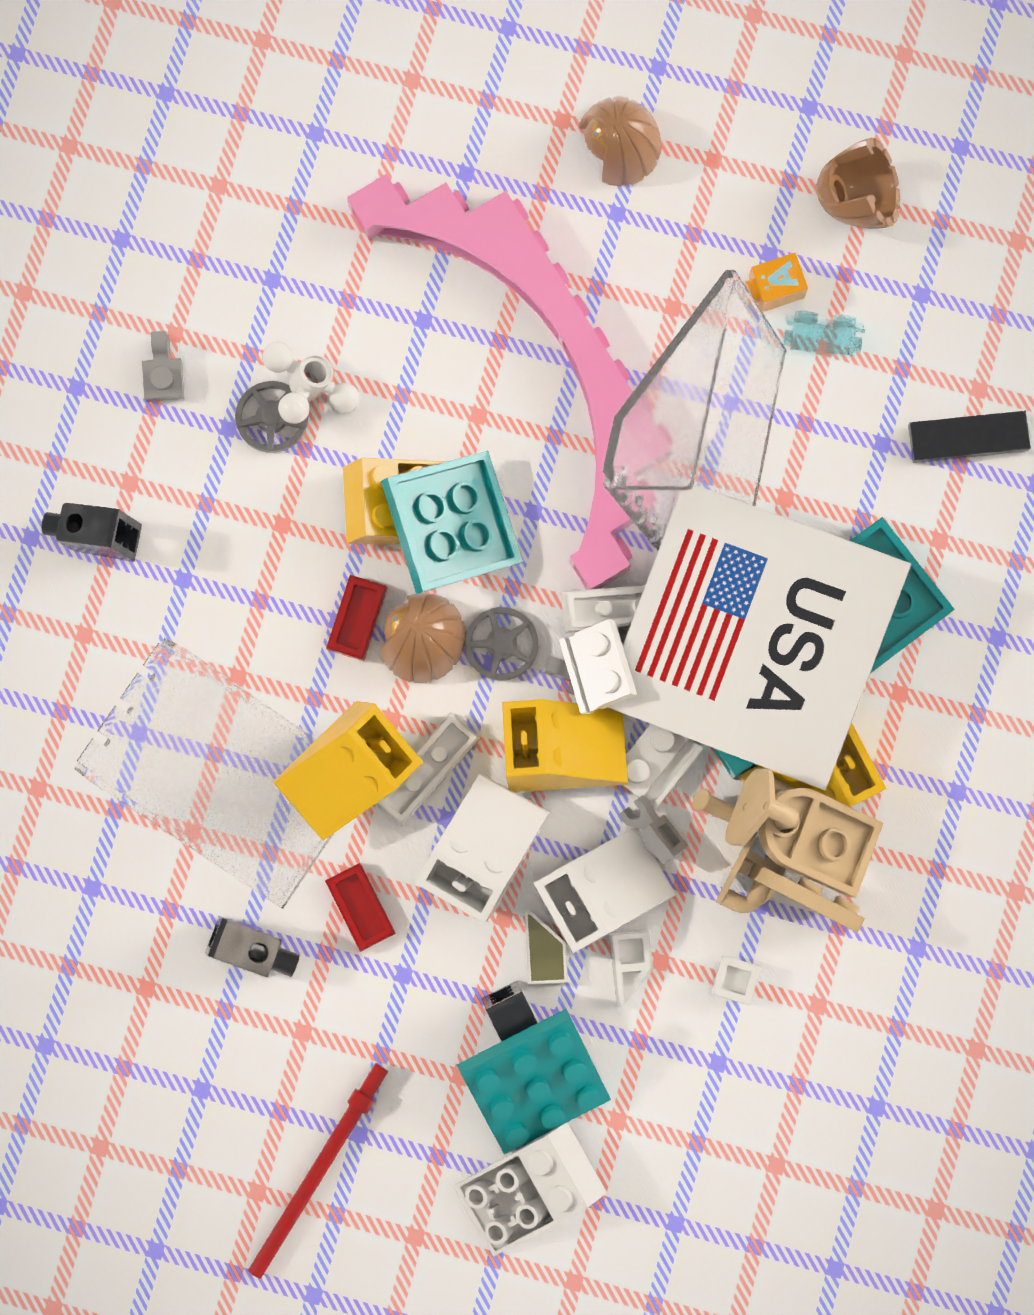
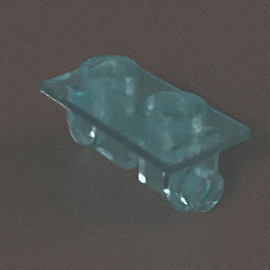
(808, 329)

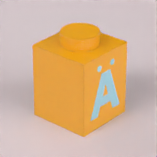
(777, 282)

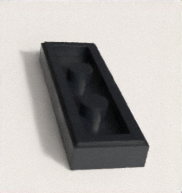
(969, 436)

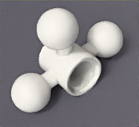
(295, 405)

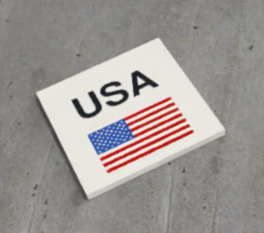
(758, 634)

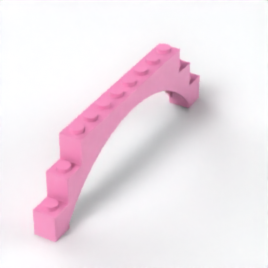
(505, 246)

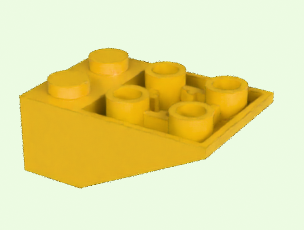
(366, 505)
(560, 748)
(347, 769)
(852, 778)

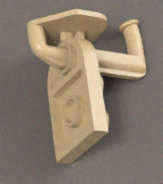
(821, 835)
(769, 878)

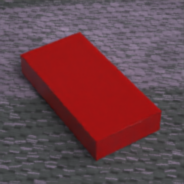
(357, 618)
(360, 907)

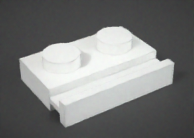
(598, 667)
(658, 763)

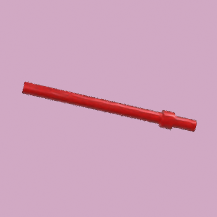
(359, 1103)

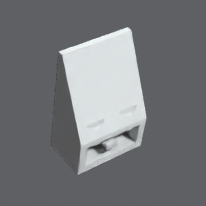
(482, 848)
(603, 889)
(530, 1189)

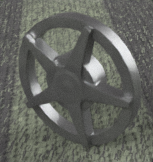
(267, 418)
(501, 643)

